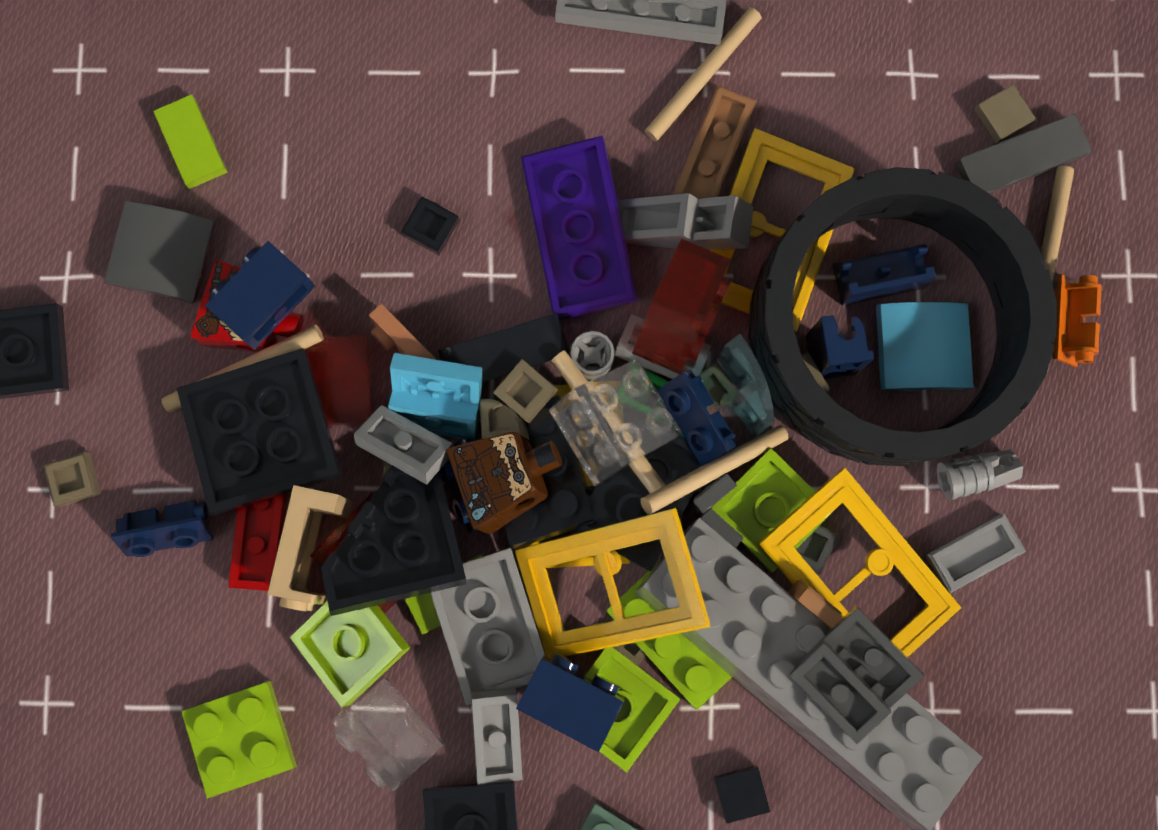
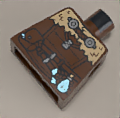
(501, 477)

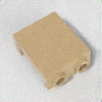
(299, 542)

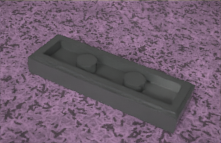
(1026, 155)

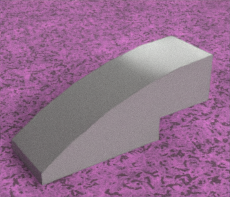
(705, 221)

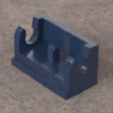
(883, 275)
(834, 353)

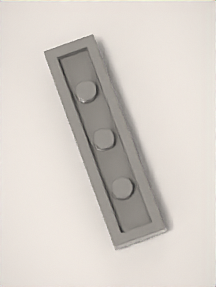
(673, 19)

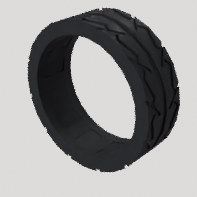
(1005, 260)

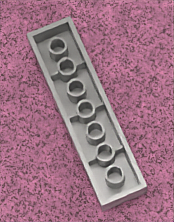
(763, 634)

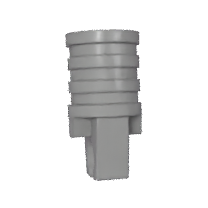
(978, 473)

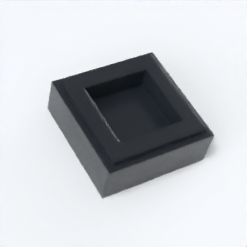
(430, 225)
(741, 794)

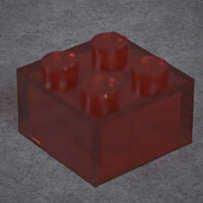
(683, 307)

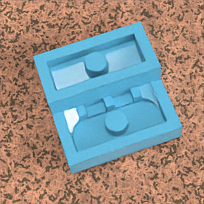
(924, 346)
(437, 395)

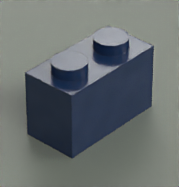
(259, 294)
(571, 702)

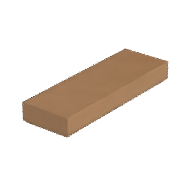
(715, 144)

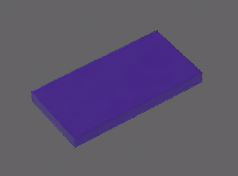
(579, 228)

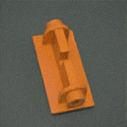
(1074, 339)

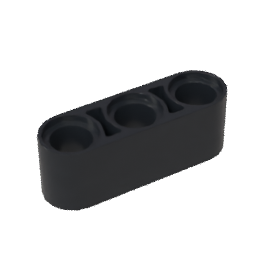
(502, 350)

